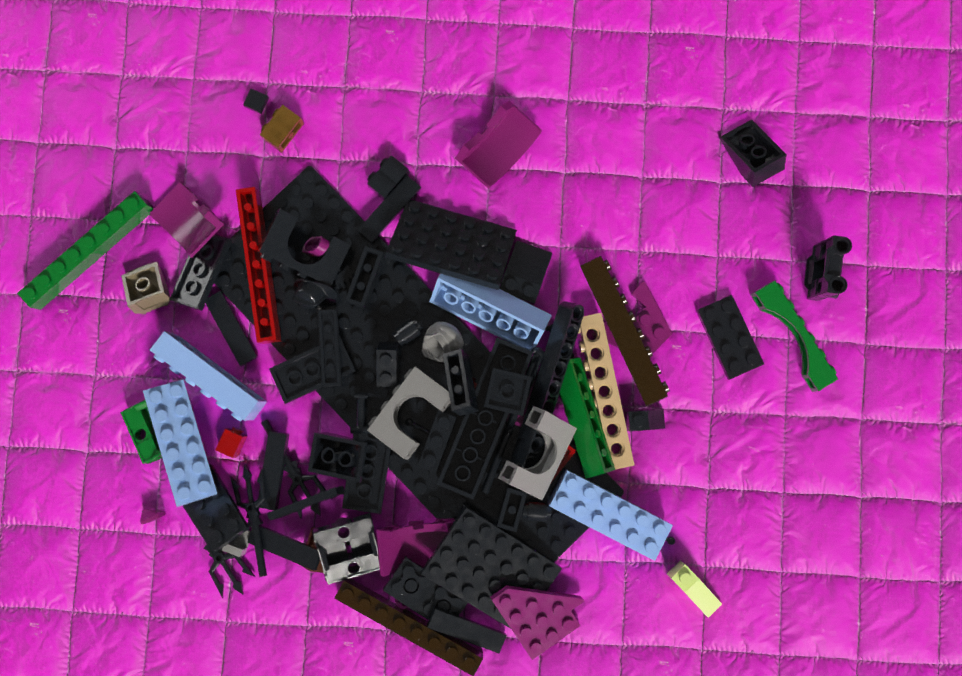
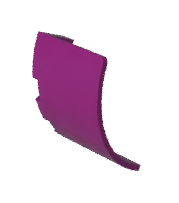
(500, 145)
(186, 219)
(414, 541)

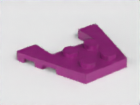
(649, 321)

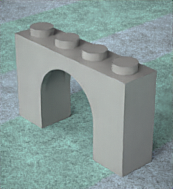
(386, 425)
(557, 438)

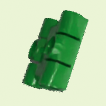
(137, 419)

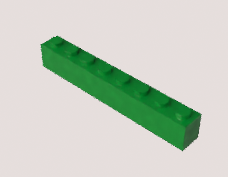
(86, 251)

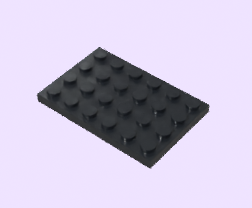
(451, 244)
(482, 559)

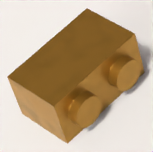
(281, 128)

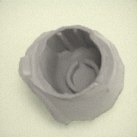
(441, 339)

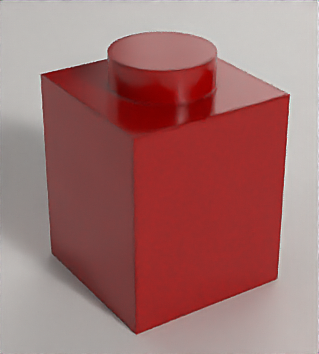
(231, 442)

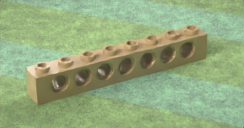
(595, 322)

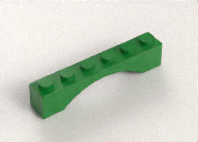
(815, 368)

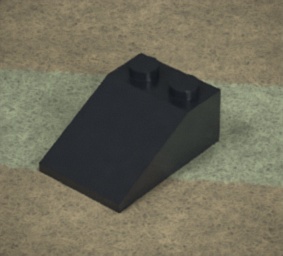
(754, 152)
(525, 272)
(337, 456)

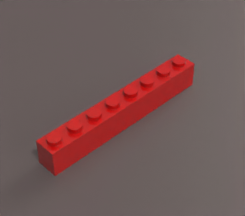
(258, 269)

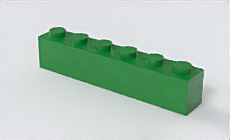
(583, 415)

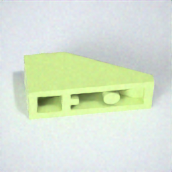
(694, 588)

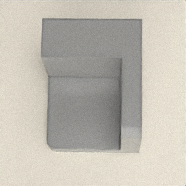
(239, 545)

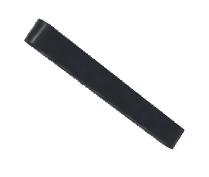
(549, 380)

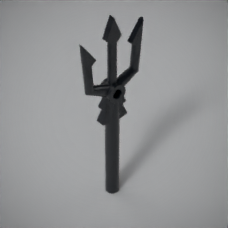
(297, 477)
(253, 514)
(220, 557)

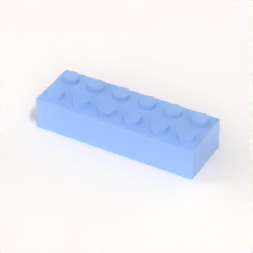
(491, 310)
(208, 376)
(180, 443)
(609, 514)

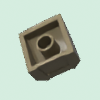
(145, 288)

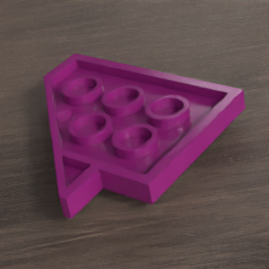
(537, 616)

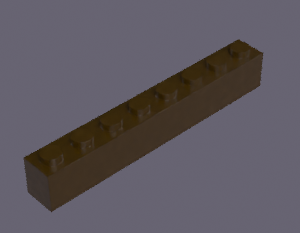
(624, 331)
(409, 626)

